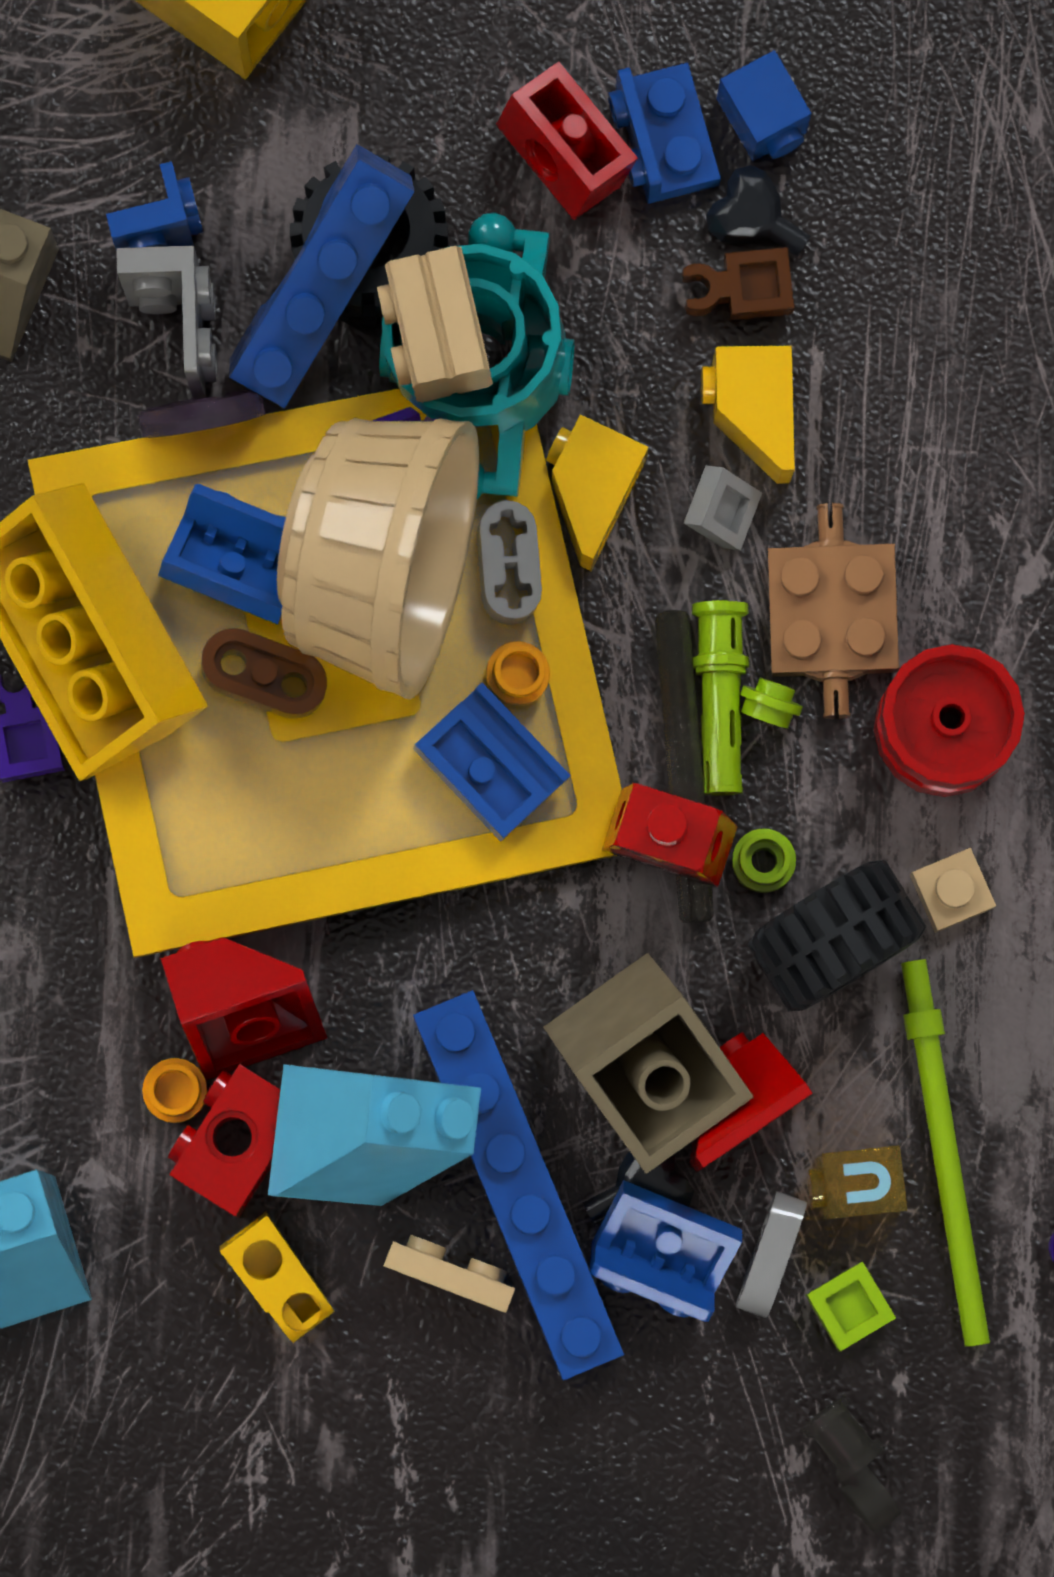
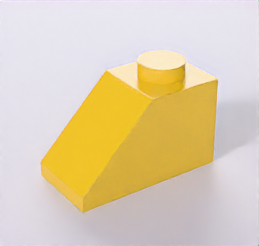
(754, 403)
(593, 481)

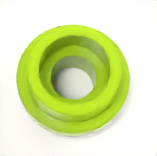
(770, 703)
(769, 841)

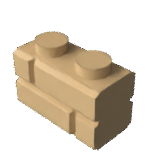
(436, 323)

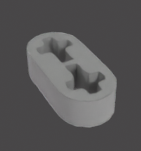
(524, 562)
(771, 1254)

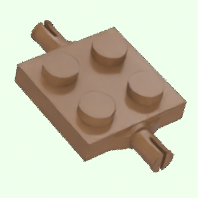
(833, 610)

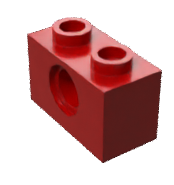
(566, 140)
(201, 1165)

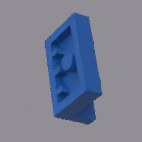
(664, 132)

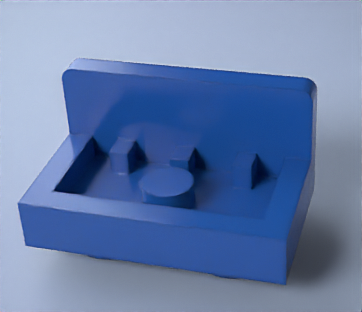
(160, 222)
(227, 552)
(663, 1251)

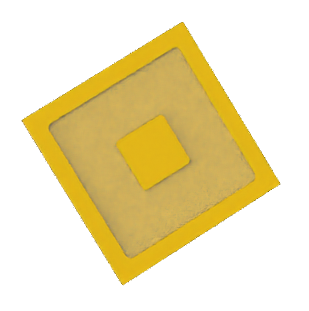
(329, 813)

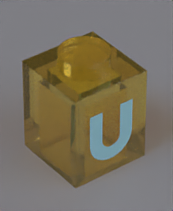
(858, 1183)

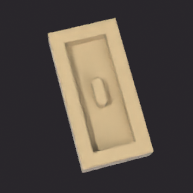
(425, 1263)

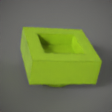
(850, 1306)

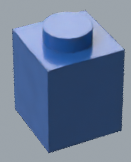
(764, 107)

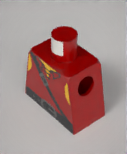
(670, 834)

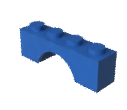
(323, 278)

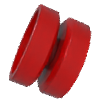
(921, 747)

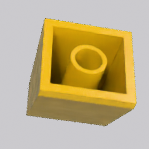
(229, 30)

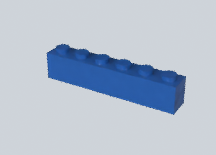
(521, 1190)

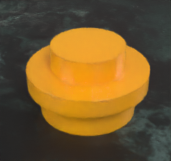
(517, 673)
(174, 1090)

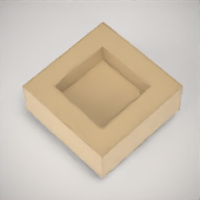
(952, 890)

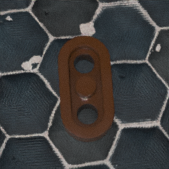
(265, 669)

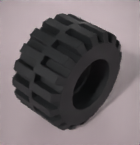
(421, 220)
(836, 935)

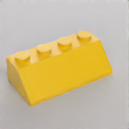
(87, 634)

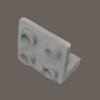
(169, 277)

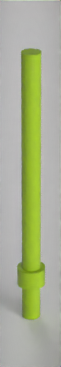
(924, 1027)

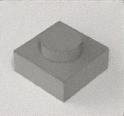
(723, 507)

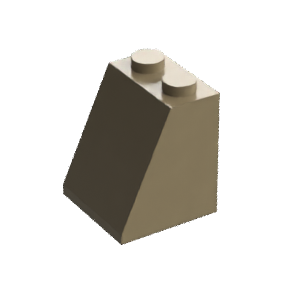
(648, 1062)

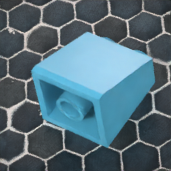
(366, 1134)
(36, 1251)

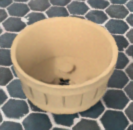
(379, 547)

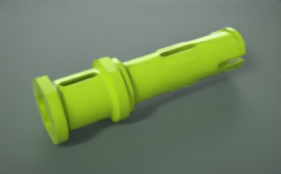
(721, 666)

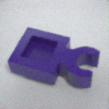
(25, 738)

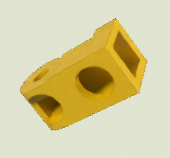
(276, 1277)

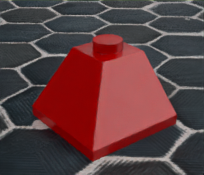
(239, 1004)
(774, 1089)

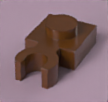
(752, 284)

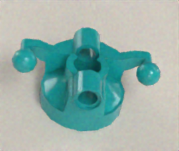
(514, 306)

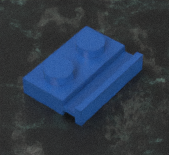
(491, 762)

